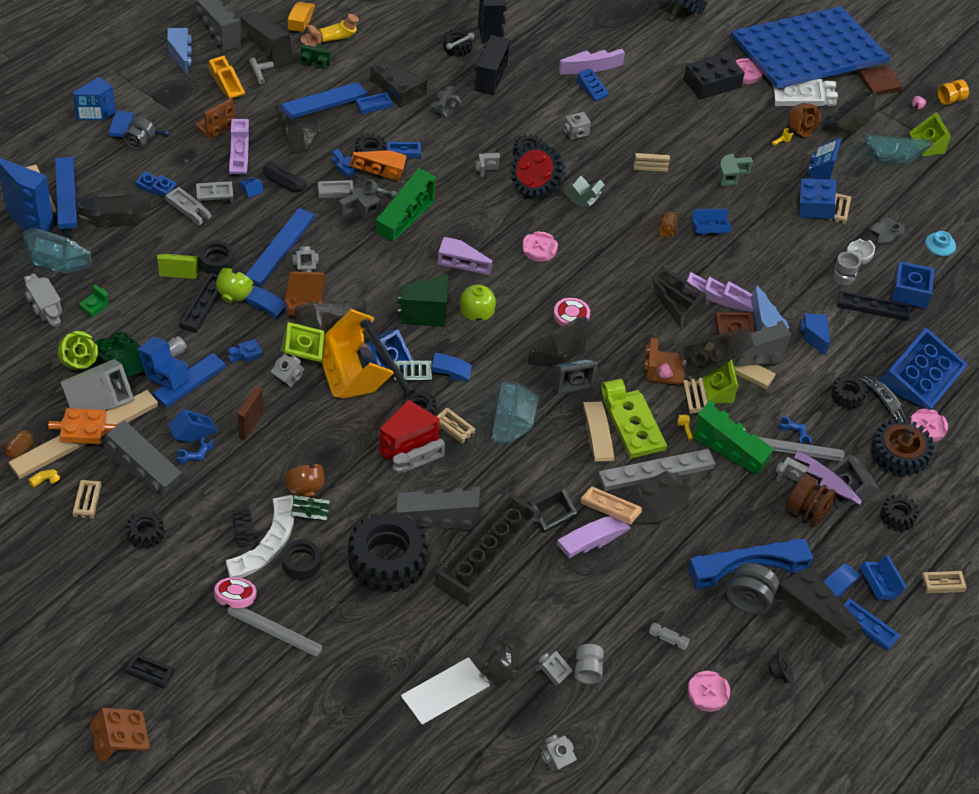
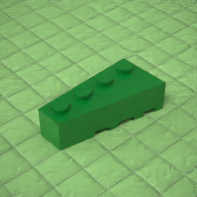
(407, 205)
(731, 439)

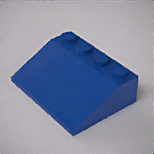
(26, 196)
(924, 370)

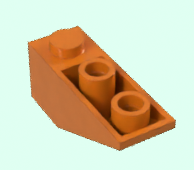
(382, 163)

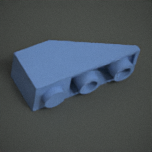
(179, 47)
(764, 312)

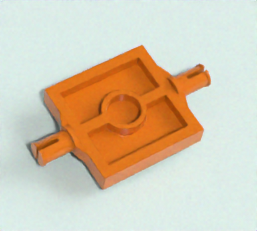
(82, 426)

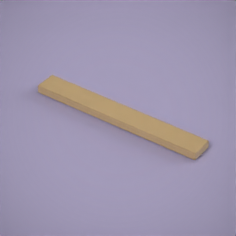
(55, 449)

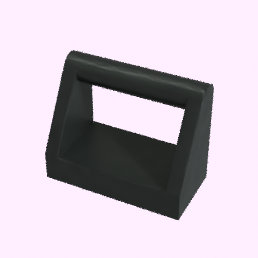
(550, 498)

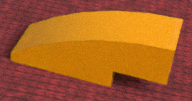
(300, 16)
(225, 77)

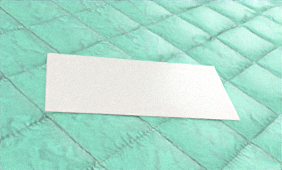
(445, 690)

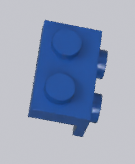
(710, 221)
(883, 578)

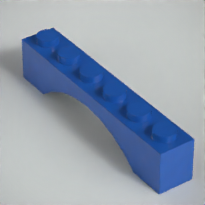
(788, 556)

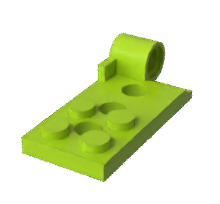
(615, 399)

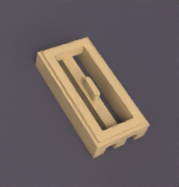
(653, 164)
(842, 218)
(693, 384)
(452, 427)
(85, 512)
(943, 585)

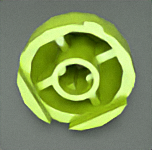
(233, 286)
(477, 302)
(77, 351)

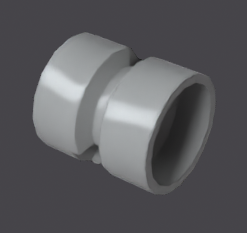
(846, 268)
(589, 663)

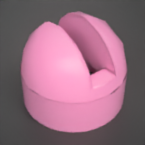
(919, 102)
(664, 371)

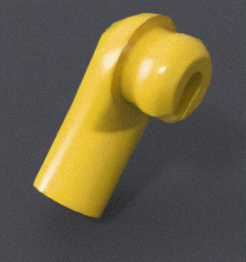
(42, 476)

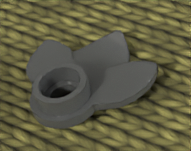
(887, 230)

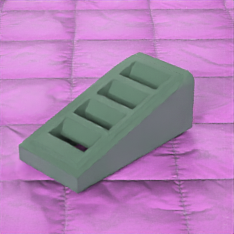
(428, 369)

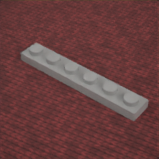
(641, 472)

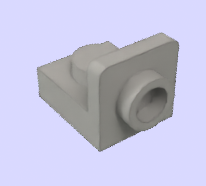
(486, 162)
(791, 469)
(554, 667)

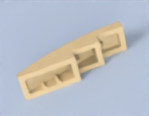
(598, 431)

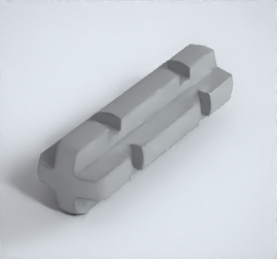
(669, 636)

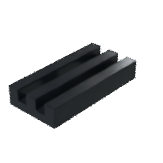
(132, 666)

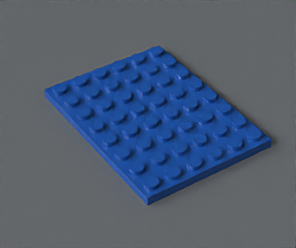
(809, 47)

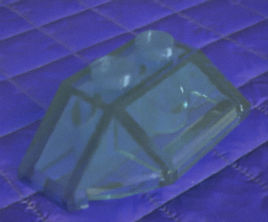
(897, 147)
(55, 251)
(514, 412)

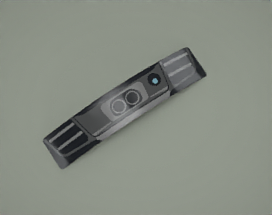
(887, 396)

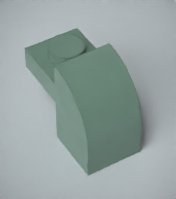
(732, 168)
(582, 193)

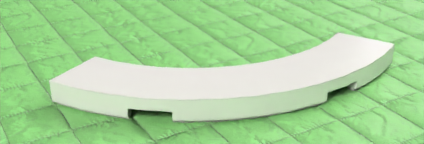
(270, 545)

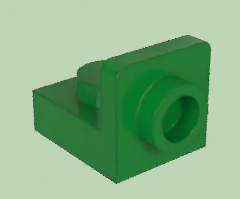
(95, 302)

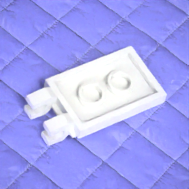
(810, 92)

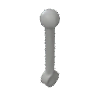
(470, 36)

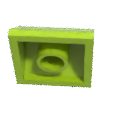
(936, 132)
(178, 265)
(303, 342)
(721, 384)

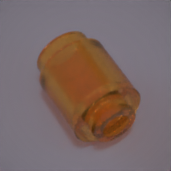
(668, 224)
(19, 444)

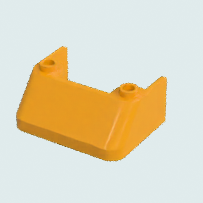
(342, 361)

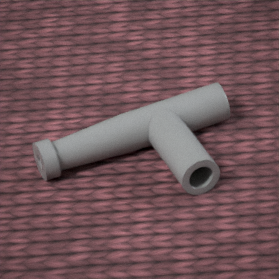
(258, 67)

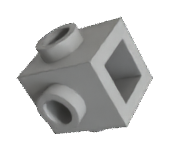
(577, 125)
(312, 256)
(288, 369)
(557, 752)

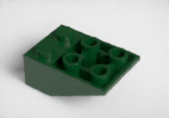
(122, 349)

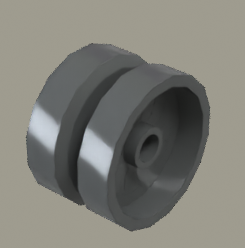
(752, 588)

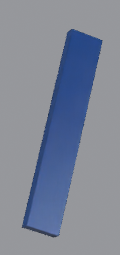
(323, 100)
(66, 193)
(280, 246)

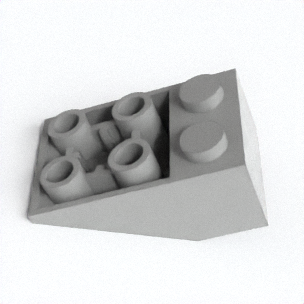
(98, 388)

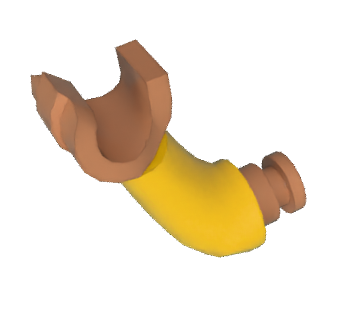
(338, 31)

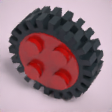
(537, 170)

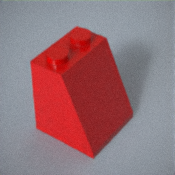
(408, 429)

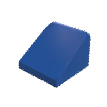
(251, 186)

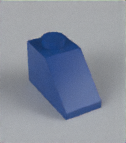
(816, 331)
(191, 426)

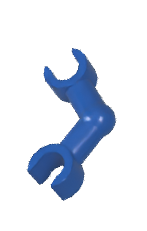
(801, 428)
(194, 455)

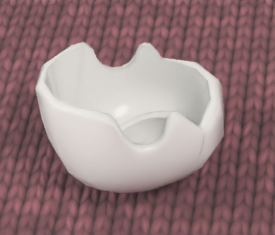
(863, 249)

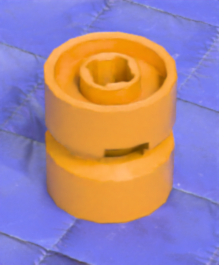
(953, 92)

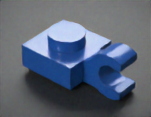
(342, 164)
(248, 351)

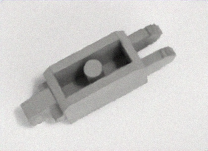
(44, 299)

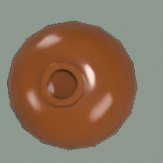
(804, 119)
(305, 480)

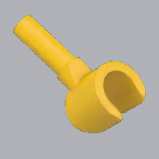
(785, 137)
(684, 420)

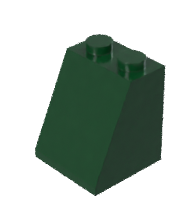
(424, 302)

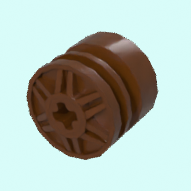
(811, 500)

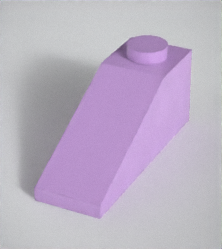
(462, 256)

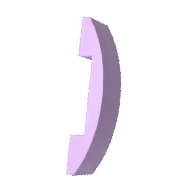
(239, 146)

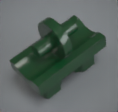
(315, 54)
(310, 508)

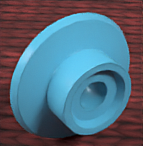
(940, 243)

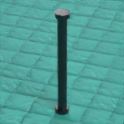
(366, 324)

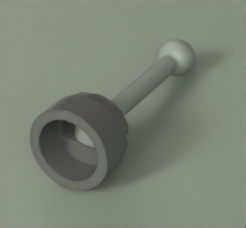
(373, 188)

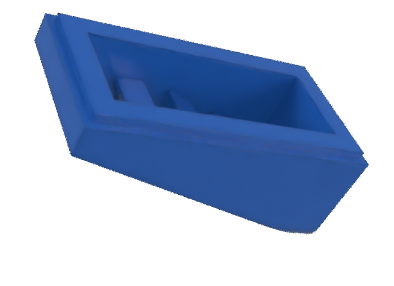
(587, 76)

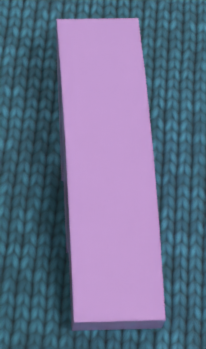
(596, 61)
(727, 295)
(828, 478)
(592, 535)

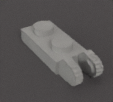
(187, 205)
(418, 457)

